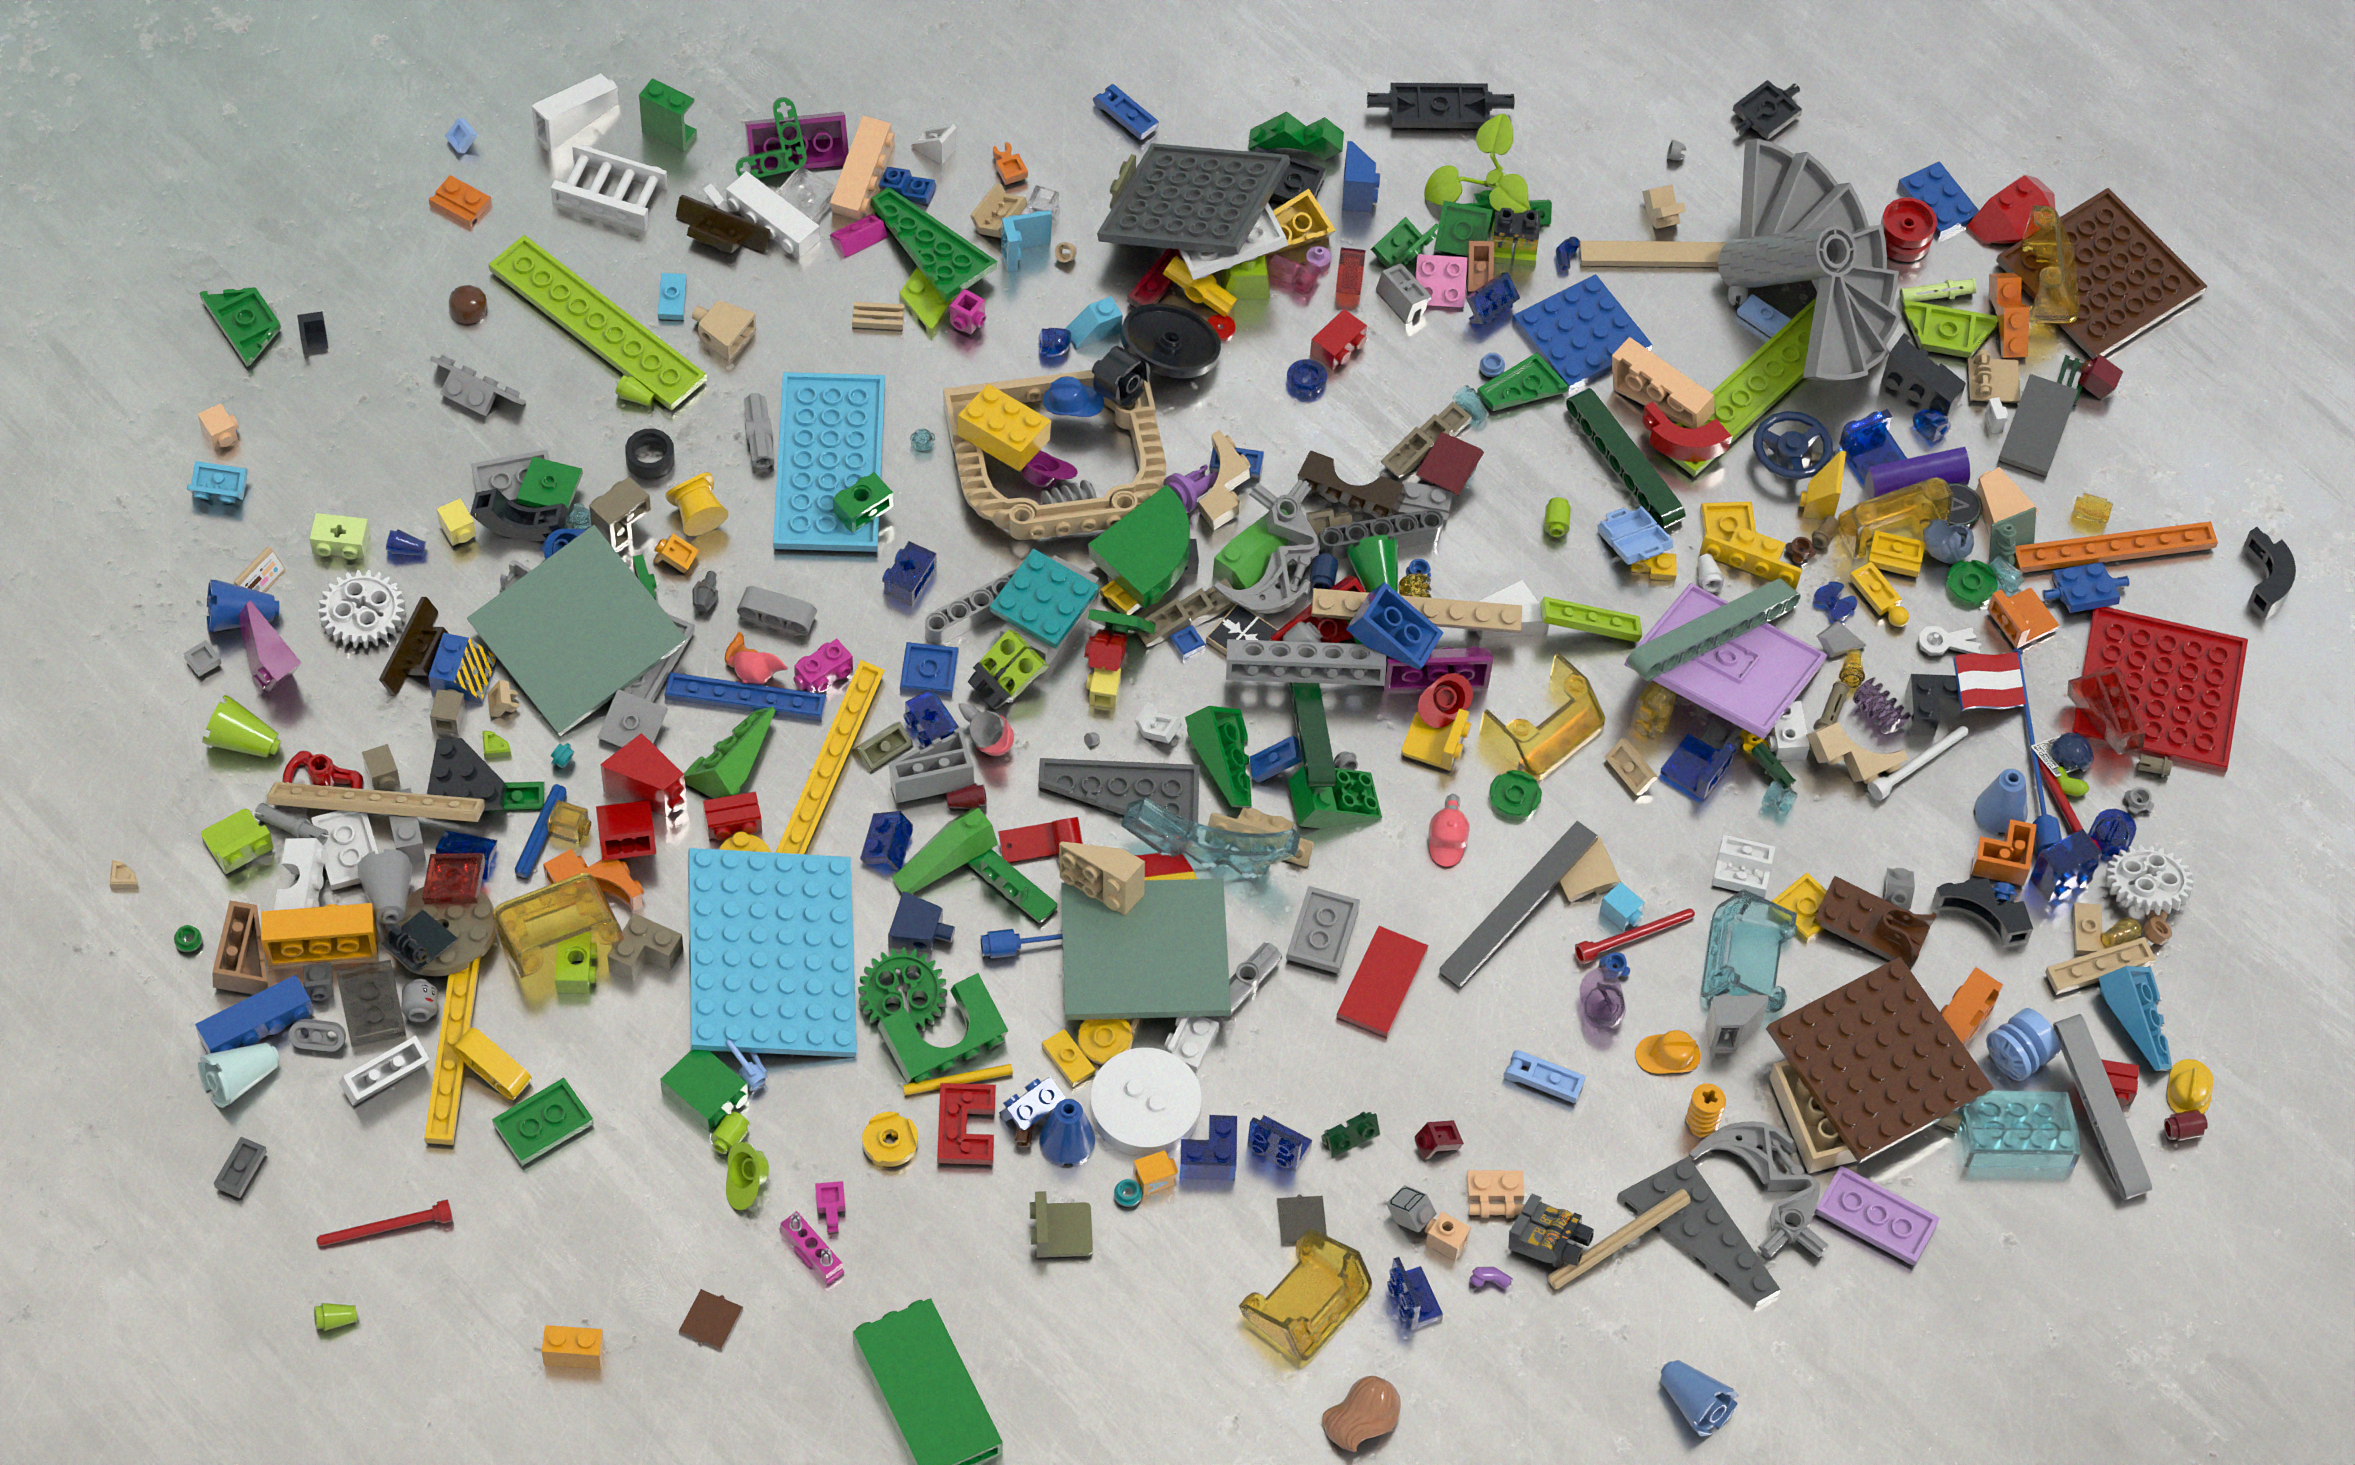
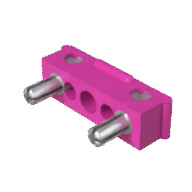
(821, 1257)

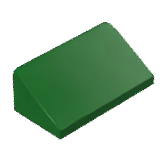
(525, 795)

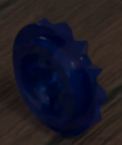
(1301, 369)

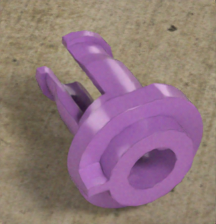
(1191, 485)

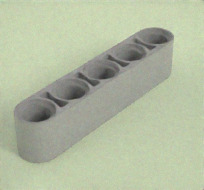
(966, 607)

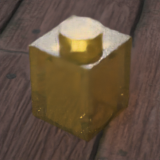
(569, 822)

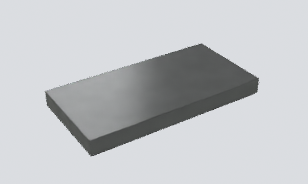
(2038, 425)

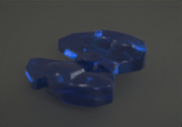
(1838, 609)

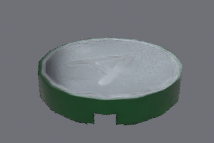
(1965, 505)

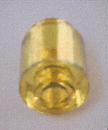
(2093, 508)

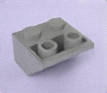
(1734, 1020)

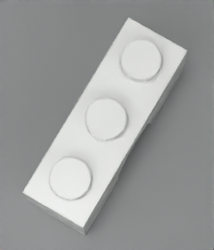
(305, 858)

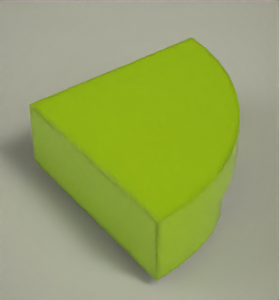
(495, 745)

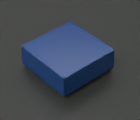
(1187, 642)

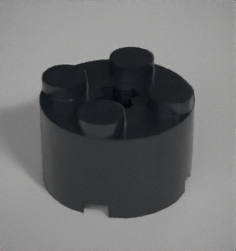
(1120, 376)

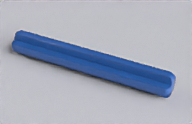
(538, 833)

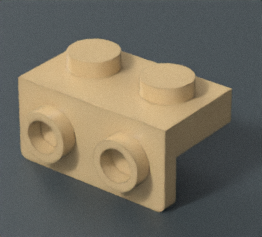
(995, 206)

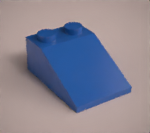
(1394, 627)

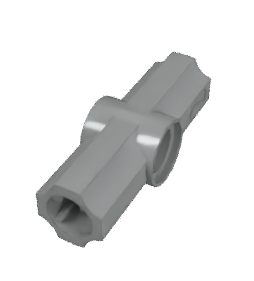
(758, 431)
(1257, 968)

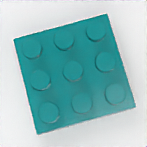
(1044, 598)

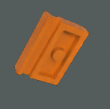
(460, 200)

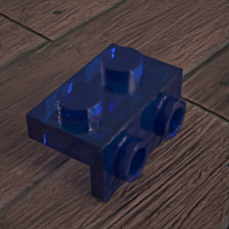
(887, 839)

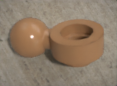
(2156, 928)

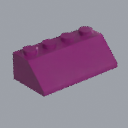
(822, 136)
(1470, 662)

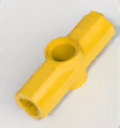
(1200, 289)

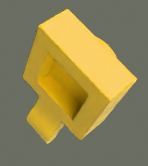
(1659, 567)

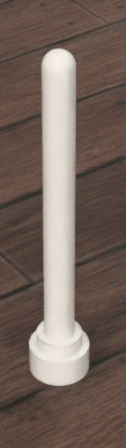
(1882, 786)

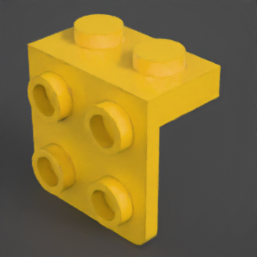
(1436, 745)

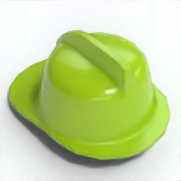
(745, 1175)

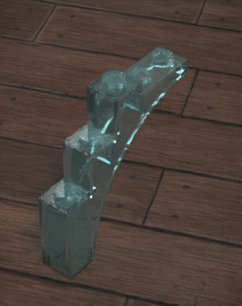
(1211, 847)

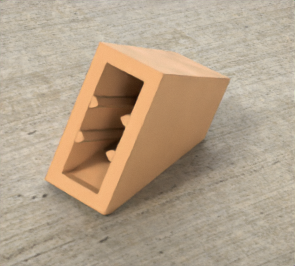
(2000, 497)

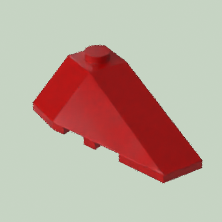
(1331, 629)

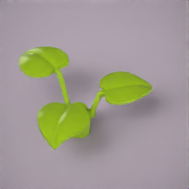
(1508, 190)

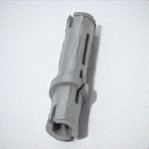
(298, 827)

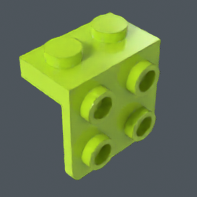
(237, 840)

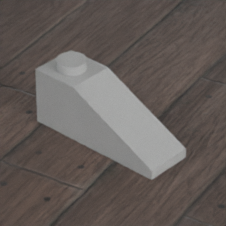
(407, 834)

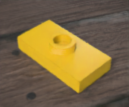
(1068, 1058)

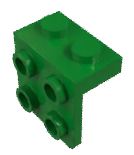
(1402, 243)

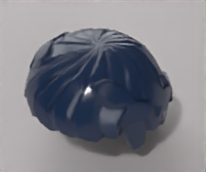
(2073, 751)

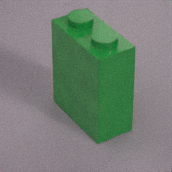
(704, 1087)

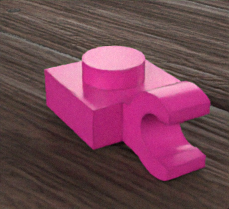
(830, 1200)

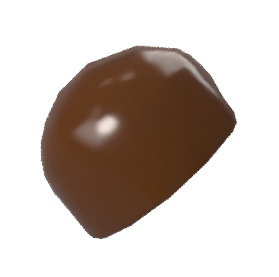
(467, 304)

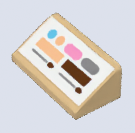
(261, 572)

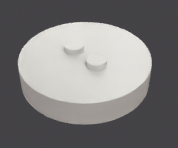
(1145, 1101)

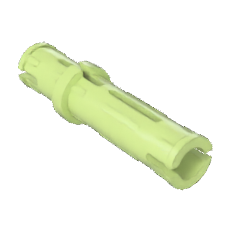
(1966, 287)

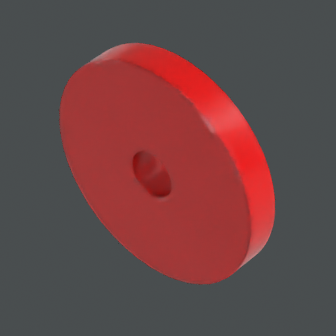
(1226, 322)

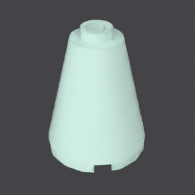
(236, 1071)

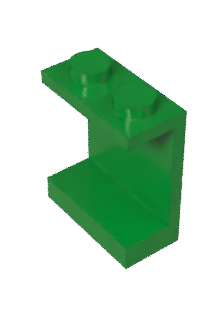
(663, 114)

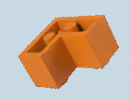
(2006, 859)

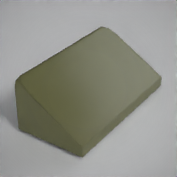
(883, 746)

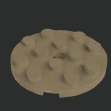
(468, 922)

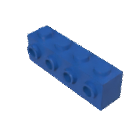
(255, 1017)

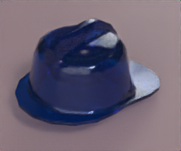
(2113, 831)

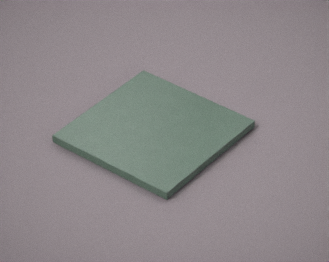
(577, 630)
(1154, 960)

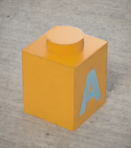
(1155, 1172)

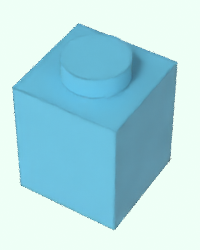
(1622, 907)

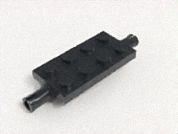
(1440, 104)

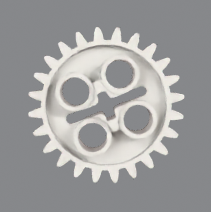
(362, 609)
(2149, 880)

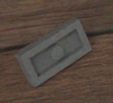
(240, 1167)

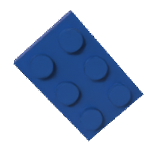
(1942, 194)

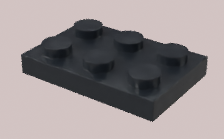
(1296, 179)

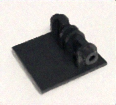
(418, 941)

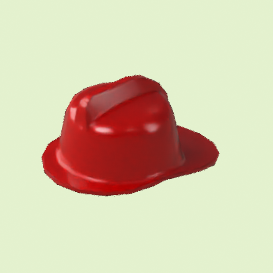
(1443, 699)

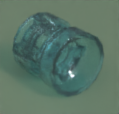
(1779, 798)

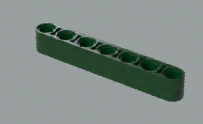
(1625, 458)
(1313, 734)

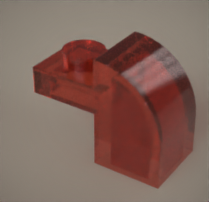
(1350, 271)

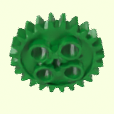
(926, 986)

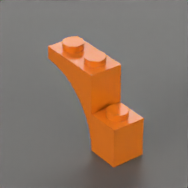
(2011, 314)
(610, 875)

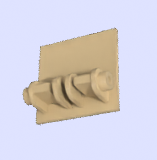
(1993, 378)

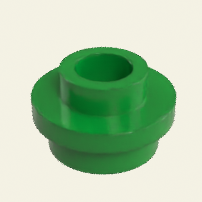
(184, 932)

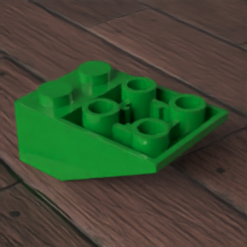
(1347, 803)

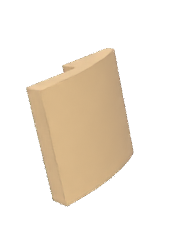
(1590, 873)

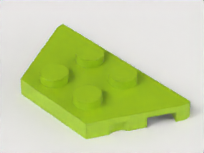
(924, 301)
(1947, 328)

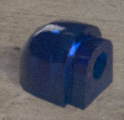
(1054, 341)
(1931, 424)

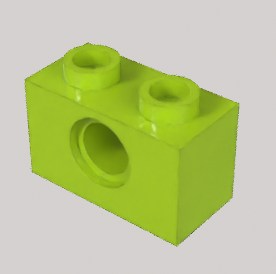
(571, 977)

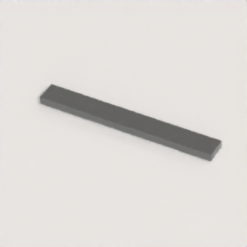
(1518, 904)

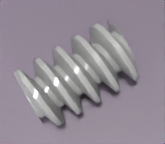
(1075, 493)

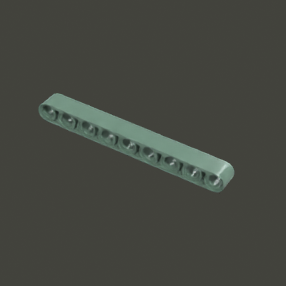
(1713, 629)

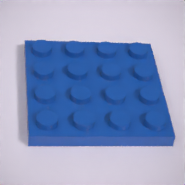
(1579, 330)

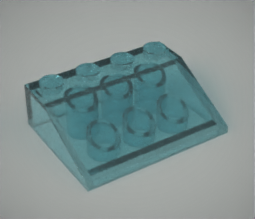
(2020, 1131)

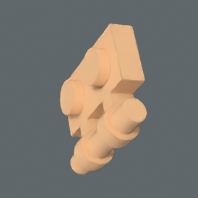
(1495, 1185)

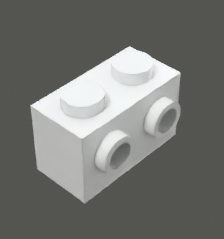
(1788, 736)

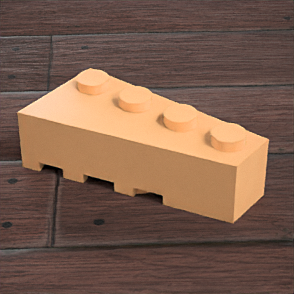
(1649, 378)

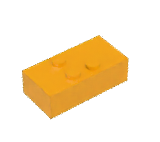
(319, 934)

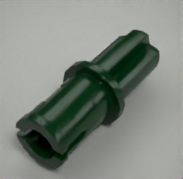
(1773, 765)

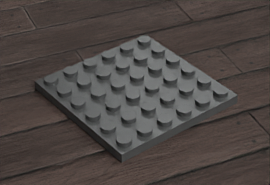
(1193, 198)

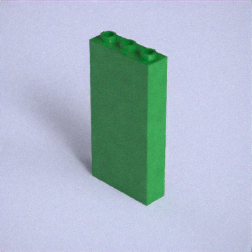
(927, 1388)

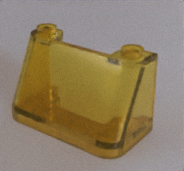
(2058, 287)
(1925, 500)
(551, 917)
(1312, 1297)

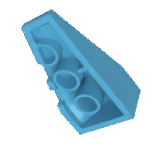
(2133, 999)

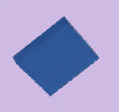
(928, 668)

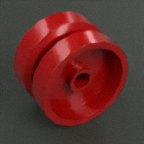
(1908, 229)

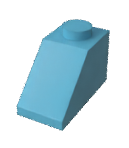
(1096, 323)

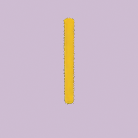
(962, 1078)

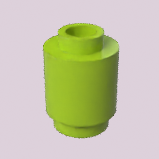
(1557, 517)
(729, 1132)

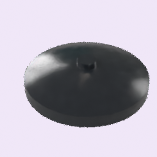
(1171, 340)

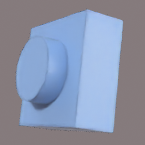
(461, 135)

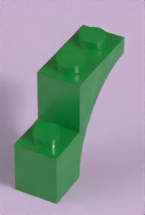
(1286, 131)

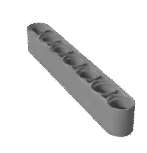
(2102, 1107)

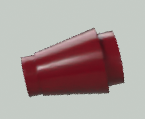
(967, 797)

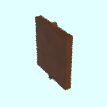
(711, 1319)

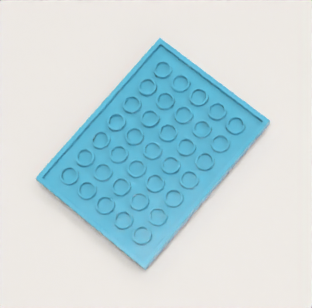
(771, 953)

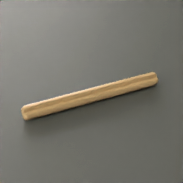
(1620, 1238)

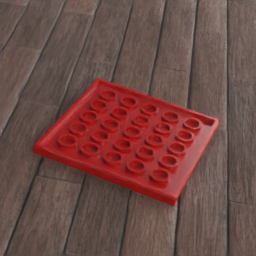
(2179, 681)

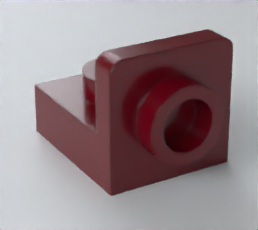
(1438, 1137)

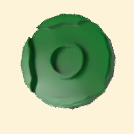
(1971, 583)
(1515, 795)

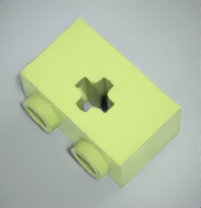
(339, 536)

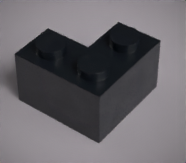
(1928, 698)

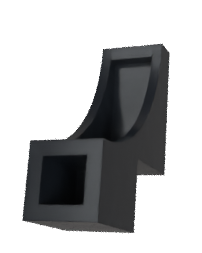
(1976, 897)

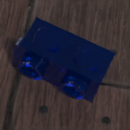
(1492, 298)
(460, 843)

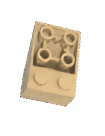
(1103, 874)

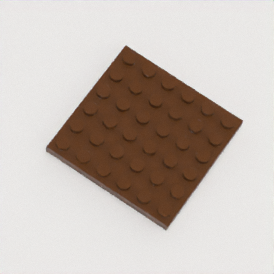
(2122, 272)
(1879, 1059)

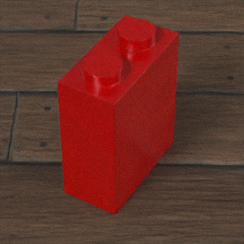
(626, 830)

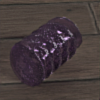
(1879, 708)

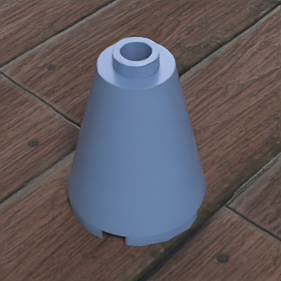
(2002, 801)
(1699, 1397)

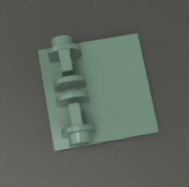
(2010, 533)

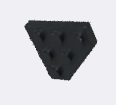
(463, 773)

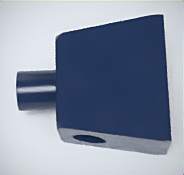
(918, 925)

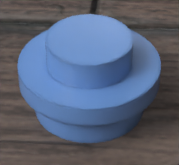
(1492, 365)

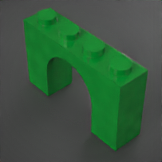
(919, 1058)

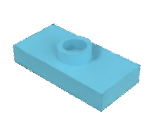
(672, 296)

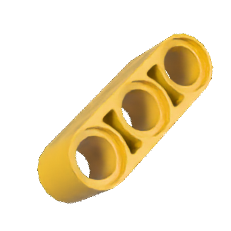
(492, 1063)

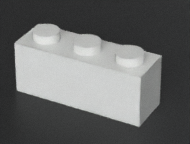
(384, 1070)

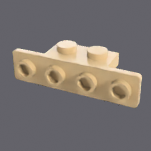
(1255, 821)

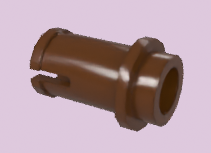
(1024, 1137)

